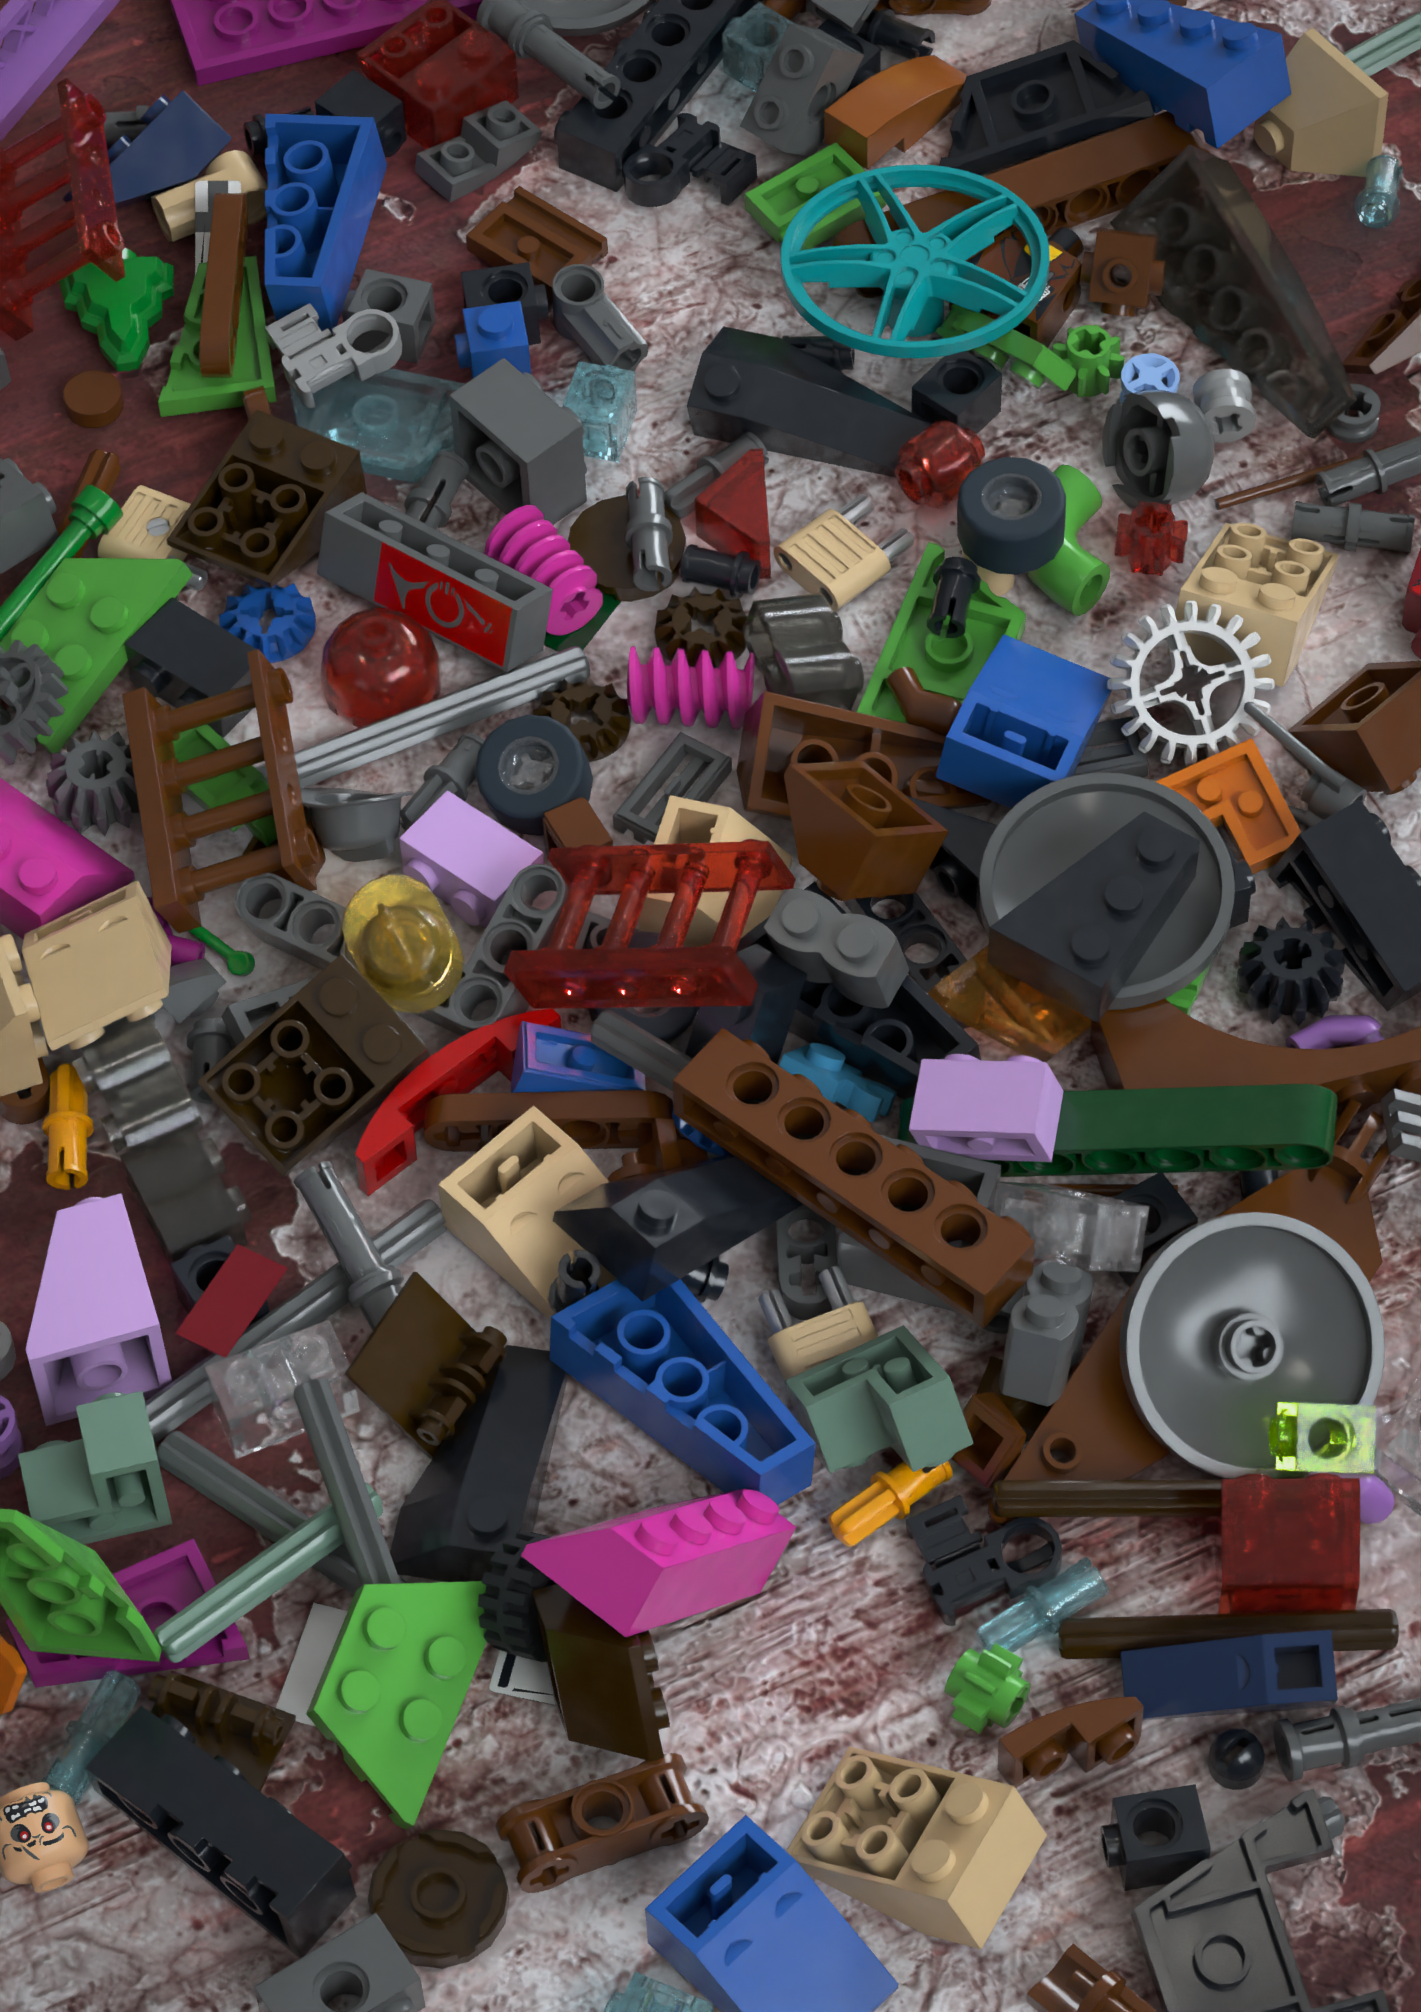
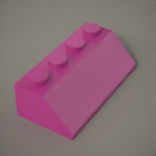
(47, 865)
(668, 1558)

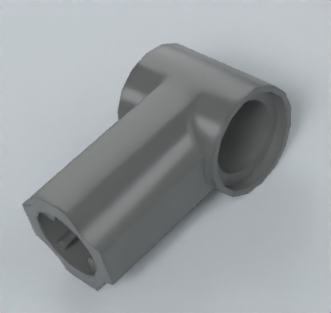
(593, 321)

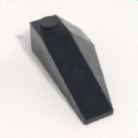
(795, 404)
(672, 1219)
(486, 1476)

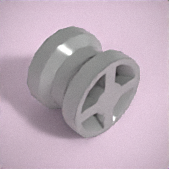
(1226, 404)

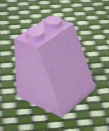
(94, 1313)

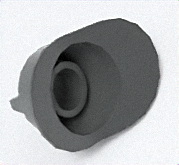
(355, 822)

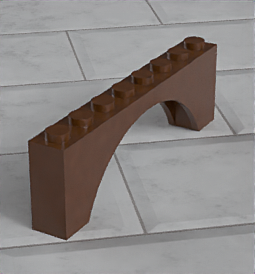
(1170, 1049)

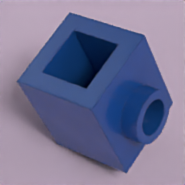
(491, 335)

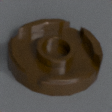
(600, 541)
(440, 1897)

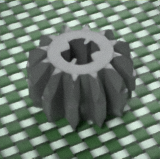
(94, 783)

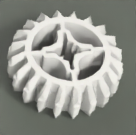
(1174, 632)

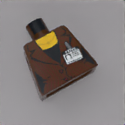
(1011, 260)

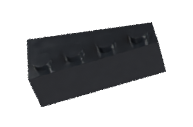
(877, 1041)
(224, 1829)

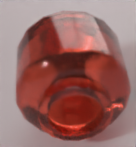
(937, 463)

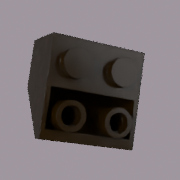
(600, 1678)

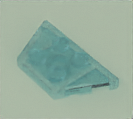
(390, 418)

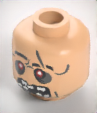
(40, 1837)

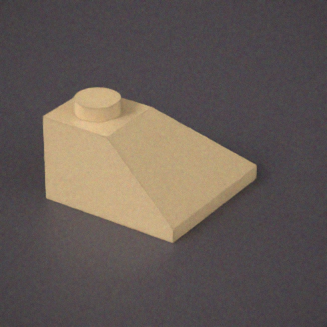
(1330, 118)

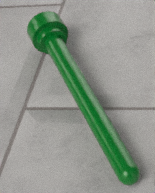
(91, 515)

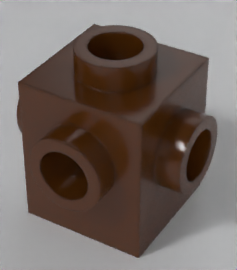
(1139, 255)

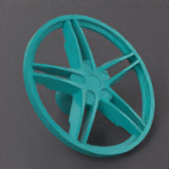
(914, 266)

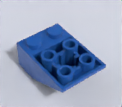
(1022, 723)
(762, 1933)

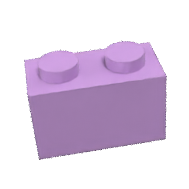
(465, 857)
(987, 1108)

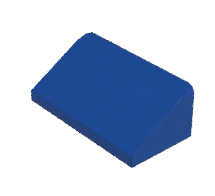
(567, 1061)

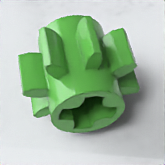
(1093, 357)
(987, 1688)

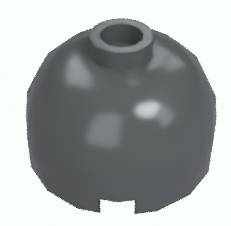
(1157, 447)

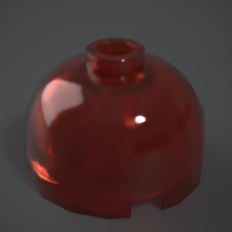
(379, 666)

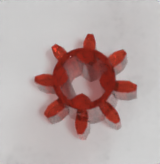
(1151, 538)

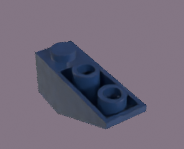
(167, 153)
(1233, 1675)

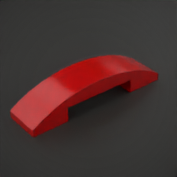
(455, 1069)

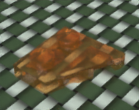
(1008, 1009)

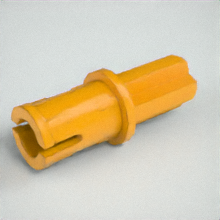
(67, 1129)
(884, 1499)

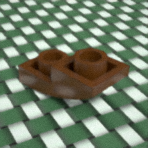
(1086, 1731)

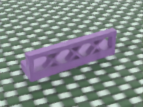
(40, 47)

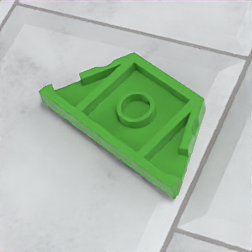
(86, 619)
(939, 662)
(400, 1684)

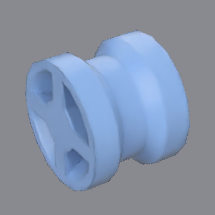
(1148, 373)

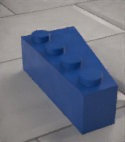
(1189, 62)
(318, 208)
(684, 1387)

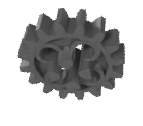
(30, 687)

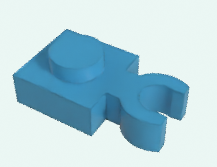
(839, 1080)

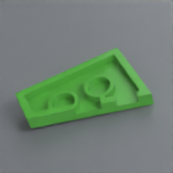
(186, 387)

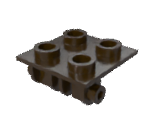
(425, 1364)
(224, 1723)

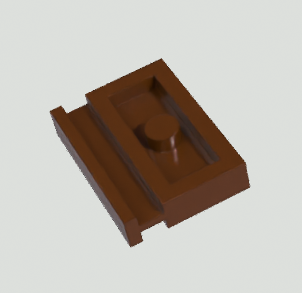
(537, 234)

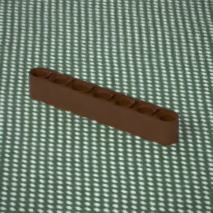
(1062, 185)

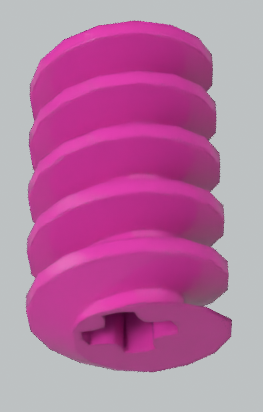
(535, 549)
(689, 688)

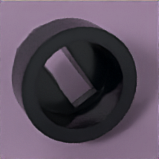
(1246, 1766)

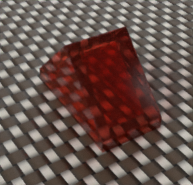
(734, 511)

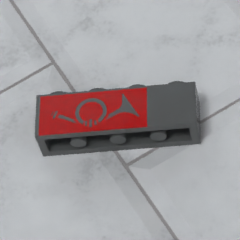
(434, 580)

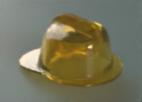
(403, 943)

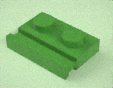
(782, 196)

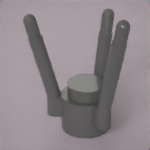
(1326, 790)

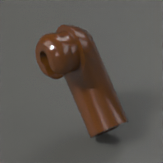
(920, 706)

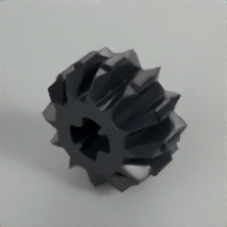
(1290, 971)

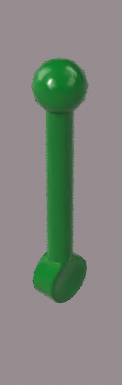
(238, 962)

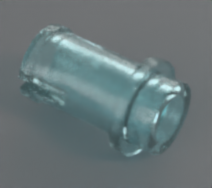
(1378, 201)

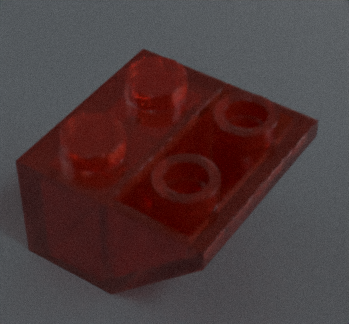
(440, 70)
(1287, 1544)

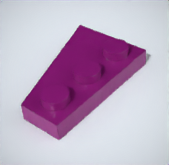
(159, 1591)

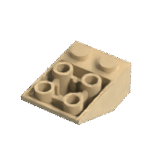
(1268, 584)
(98, 967)
(507, 1200)
(920, 1843)

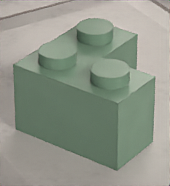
(880, 1398)
(102, 1482)

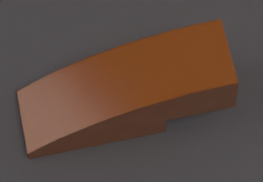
(893, 108)

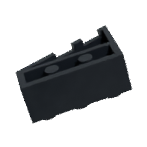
(1363, 896)
(1098, 916)

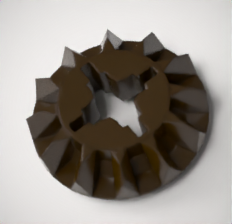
(674, 627)
(609, 711)

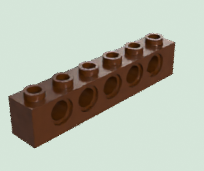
(969, 1279)

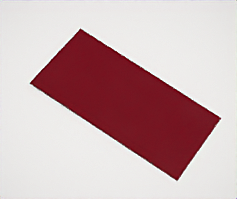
(231, 1301)

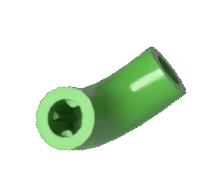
(1074, 575)

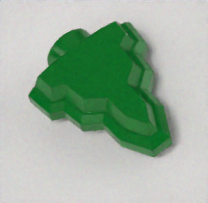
(120, 309)

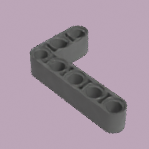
(481, 977)

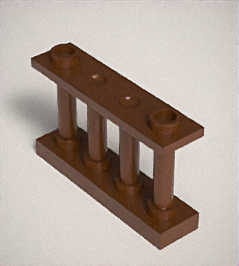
(163, 779)

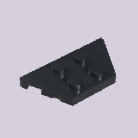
(1038, 108)

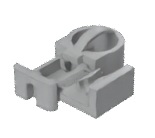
(317, 359)

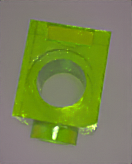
(1350, 1444)

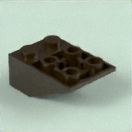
(269, 500)
(314, 1066)

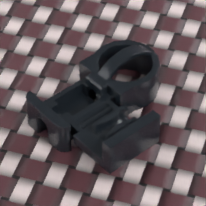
(687, 150)
(972, 1572)

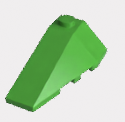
(66, 1595)

